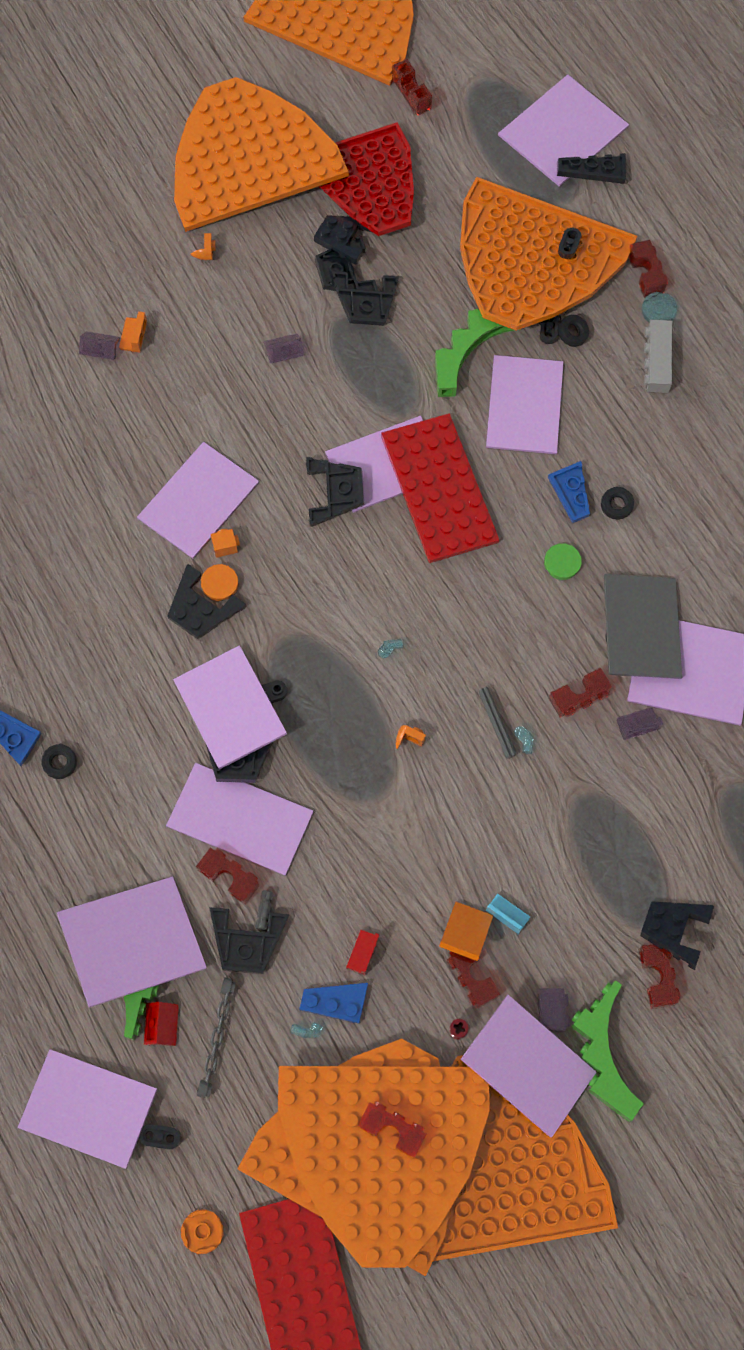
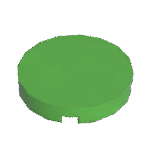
(562, 561)

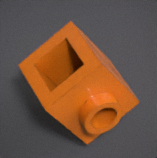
(225, 542)

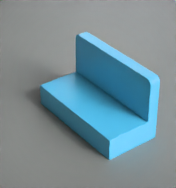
(507, 913)

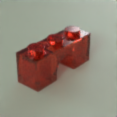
(416, 95)
(644, 256)
(567, 702)
(243, 883)
(481, 991)
(665, 993)
(409, 1135)

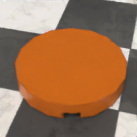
(219, 582)
(202, 1231)

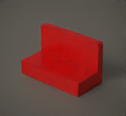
(363, 952)
(161, 1024)

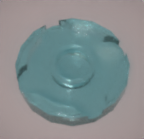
(659, 307)

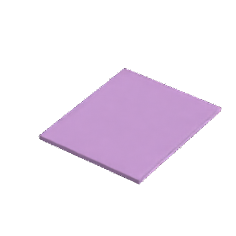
(563, 125)
(710, 677)
(131, 941)

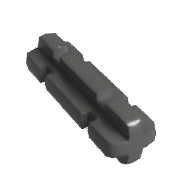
(264, 910)

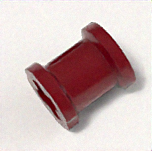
(456, 1022)

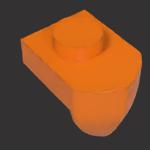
(209, 247)
(412, 734)

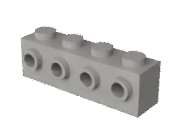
(658, 356)

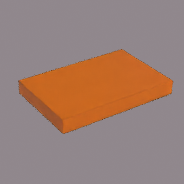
(466, 931)

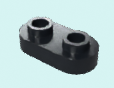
(569, 243)
(549, 328)
(271, 694)
(160, 1137)

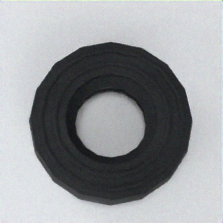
(580, 324)
(619, 492)
(59, 773)

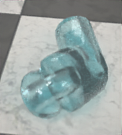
(387, 647)
(526, 738)
(305, 1032)

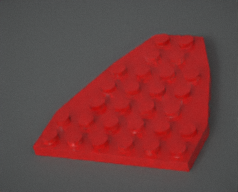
(379, 180)

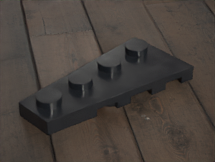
(592, 168)

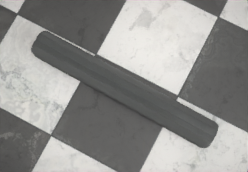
(497, 722)

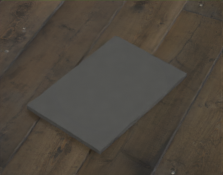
(642, 626)

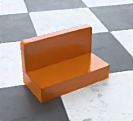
(133, 333)

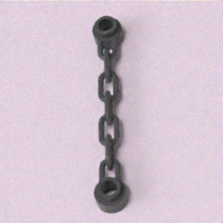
(204, 1087)

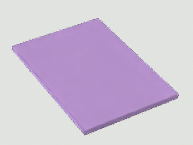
(524, 404)
(370, 455)
(198, 500)
(229, 707)
(528, 1066)
(87, 1108)

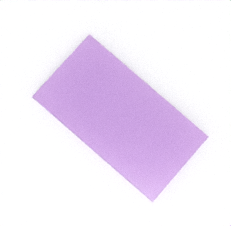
(240, 819)

